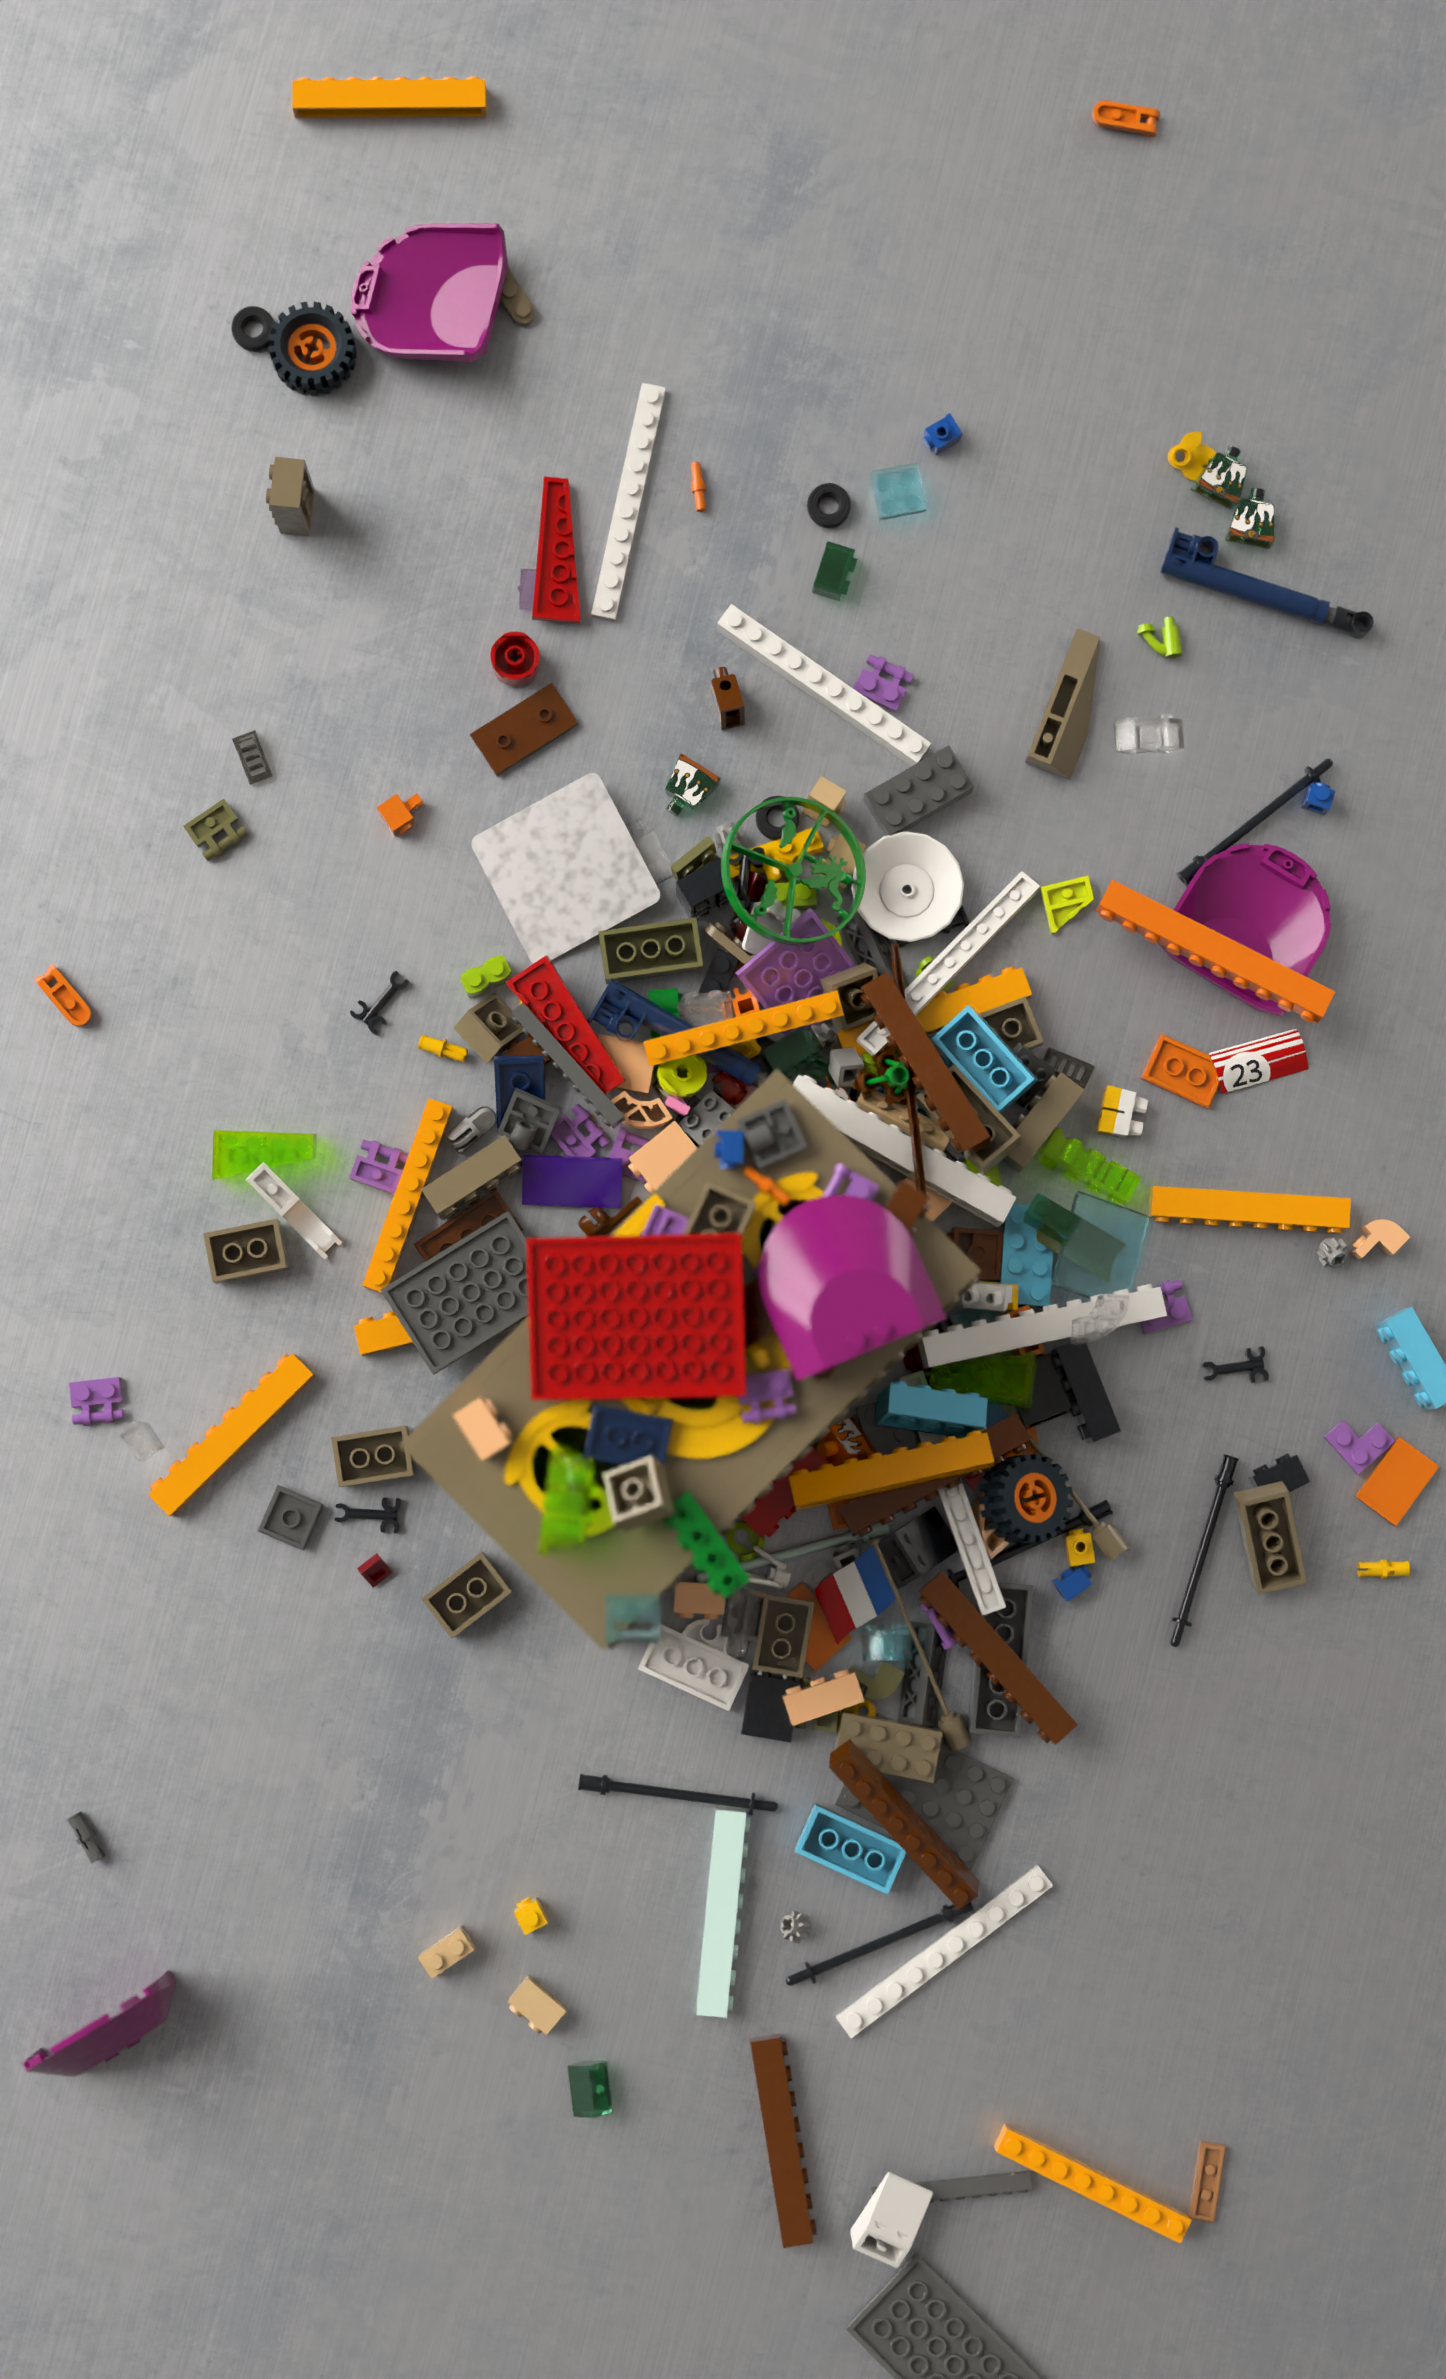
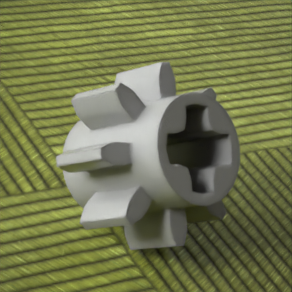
(722, 833)
(825, 1036)
(1332, 1252)
(796, 1927)

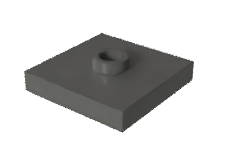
(290, 1517)

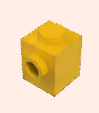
(1078, 1548)
(530, 1915)

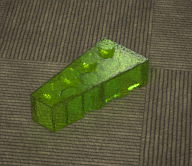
(245, 1151)
(1088, 1168)
(1001, 1380)

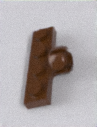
(605, 1224)

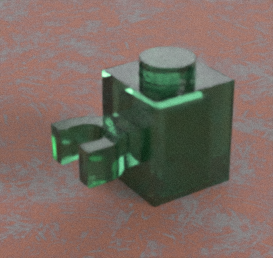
(818, 1069)

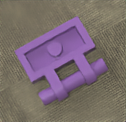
(880, 690)
(572, 1140)
(375, 1173)
(1176, 1309)
(767, 1387)
(96, 1392)

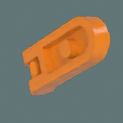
(1126, 117)
(65, 997)

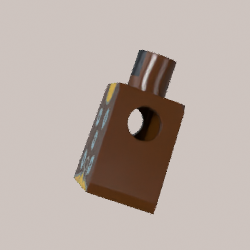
(727, 699)

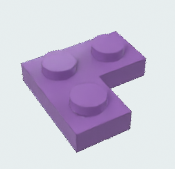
(1359, 1451)

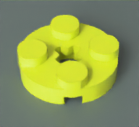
(682, 1086)

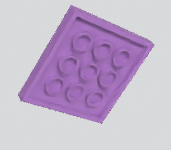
(794, 972)

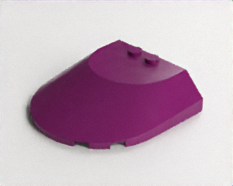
(432, 291)
(1263, 902)
(842, 1282)
(105, 2035)

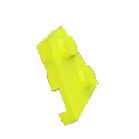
(1065, 900)

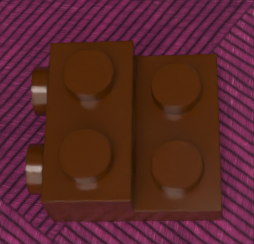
(982, 1248)

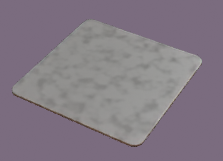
(566, 868)

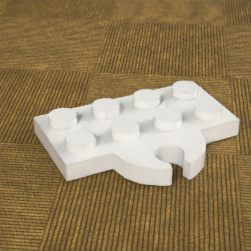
(696, 1663)

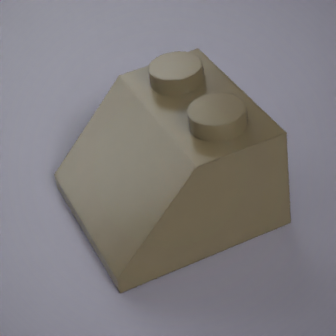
(489, 1027)

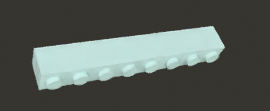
(721, 1913)

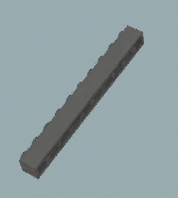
(569, 1067)
(977, 2185)

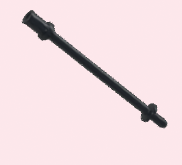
(1311, 776)
(1223, 1482)
(1098, 1511)
(605, 1785)
(946, 1915)

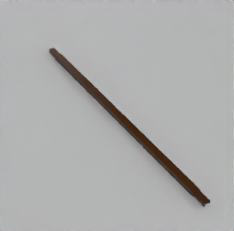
(910, 1090)

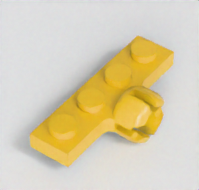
(785, 855)

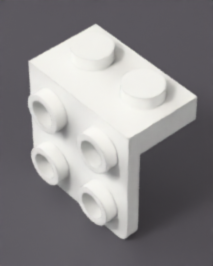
(772, 920)

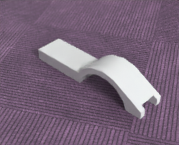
(292, 1209)

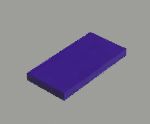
(571, 1181)

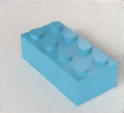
(984, 1058)
(1025, 1260)
(1416, 1356)
(930, 1410)
(850, 1848)

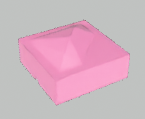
(677, 1105)

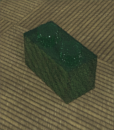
(833, 571)
(794, 1050)
(1052, 1219)
(590, 2089)

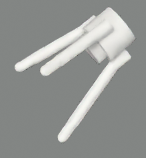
(775, 1577)

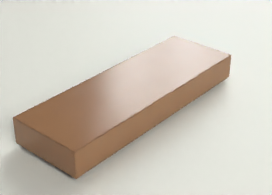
(1207, 2181)

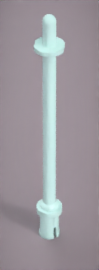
(878, 1530)

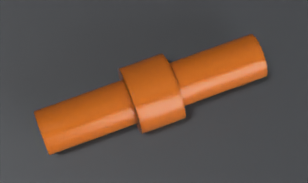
(698, 486)
(767, 1185)

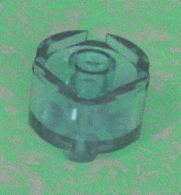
(886, 1644)

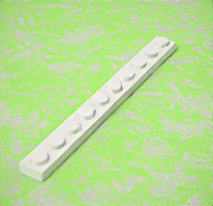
(628, 502)
(958, 954)
(965, 1530)
(944, 1951)

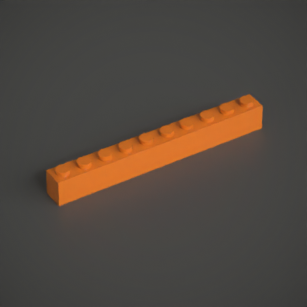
(1215, 952)

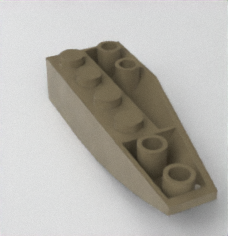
(1068, 710)

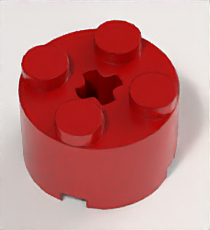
(503, 652)

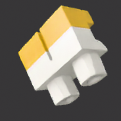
(1117, 1113)
(991, 1296)

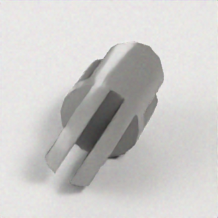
(471, 1128)

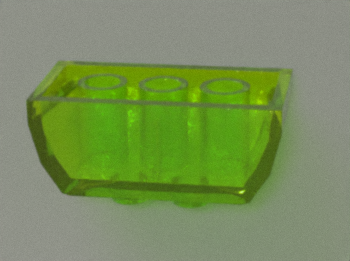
(567, 1501)

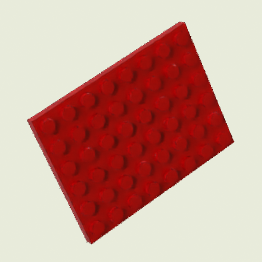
(636, 1316)

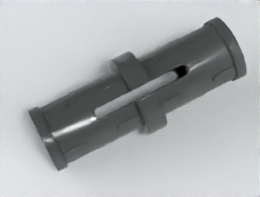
(86, 1837)

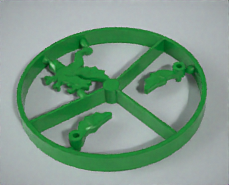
(832, 872)

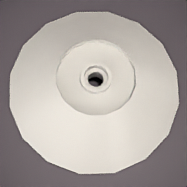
(925, 868)

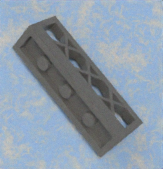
(877, 948)
(925, 1697)

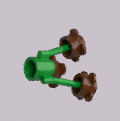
(895, 1076)

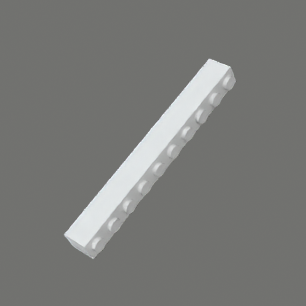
(823, 686)
(894, 1149)
(1029, 1328)

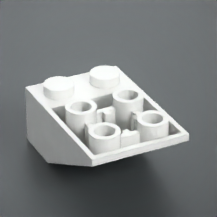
(891, 2220)

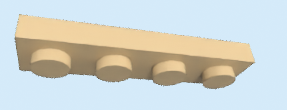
(898, 1115)

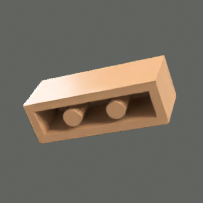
(822, 1697)

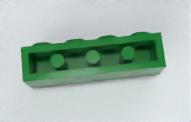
(706, 1545)

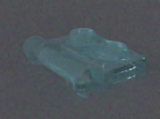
(633, 1609)

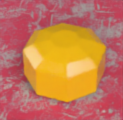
(759, 1355)

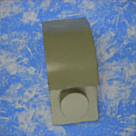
(883, 1682)

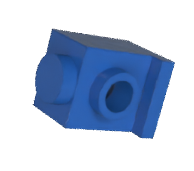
(940, 443)
(1318, 798)
(729, 1148)
(1072, 1582)

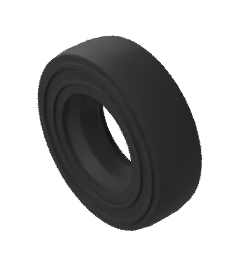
(242, 318)
(828, 490)
(765, 827)

